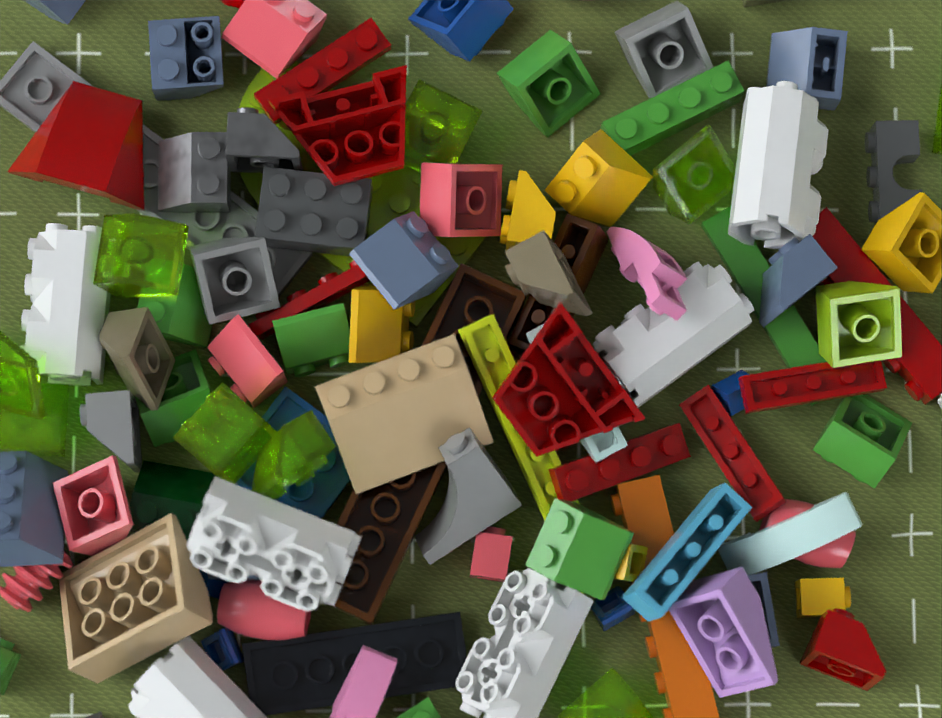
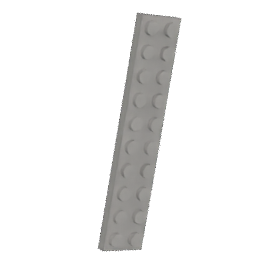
(34, 89)

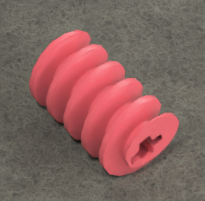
(27, 583)

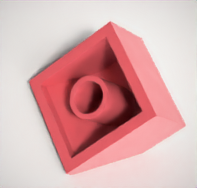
(274, 31)
(461, 199)
(245, 362)
(94, 507)

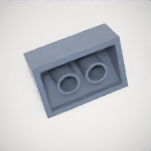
(29, 511)

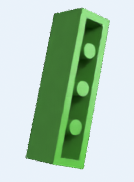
(675, 109)

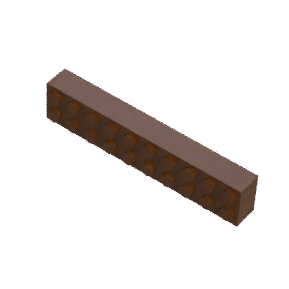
(393, 512)

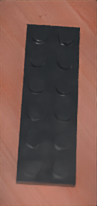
(313, 668)

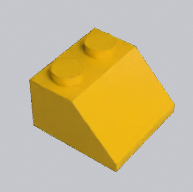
(599, 181)
(909, 245)
(377, 328)

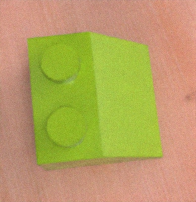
(858, 322)

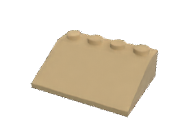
(401, 412)
(132, 601)

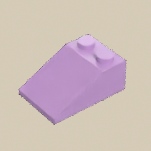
(727, 631)

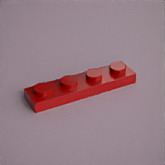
(327, 66)
(330, 289)
(809, 385)
(732, 452)
(640, 457)

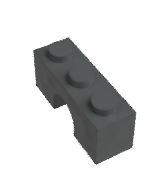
(889, 145)

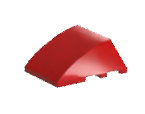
(353, 128)
(90, 145)
(562, 389)

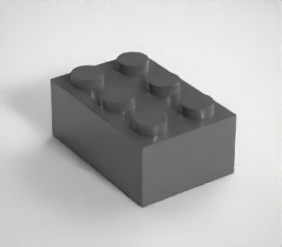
(311, 213)

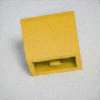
(529, 213)

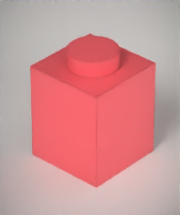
(491, 555)

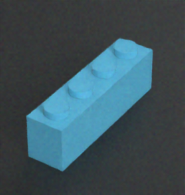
(686, 552)

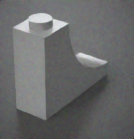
(474, 499)

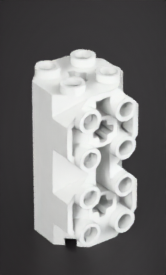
(774, 165)
(66, 305)
(657, 350)
(284, 547)
(533, 636)
(189, 687)

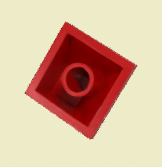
(843, 650)

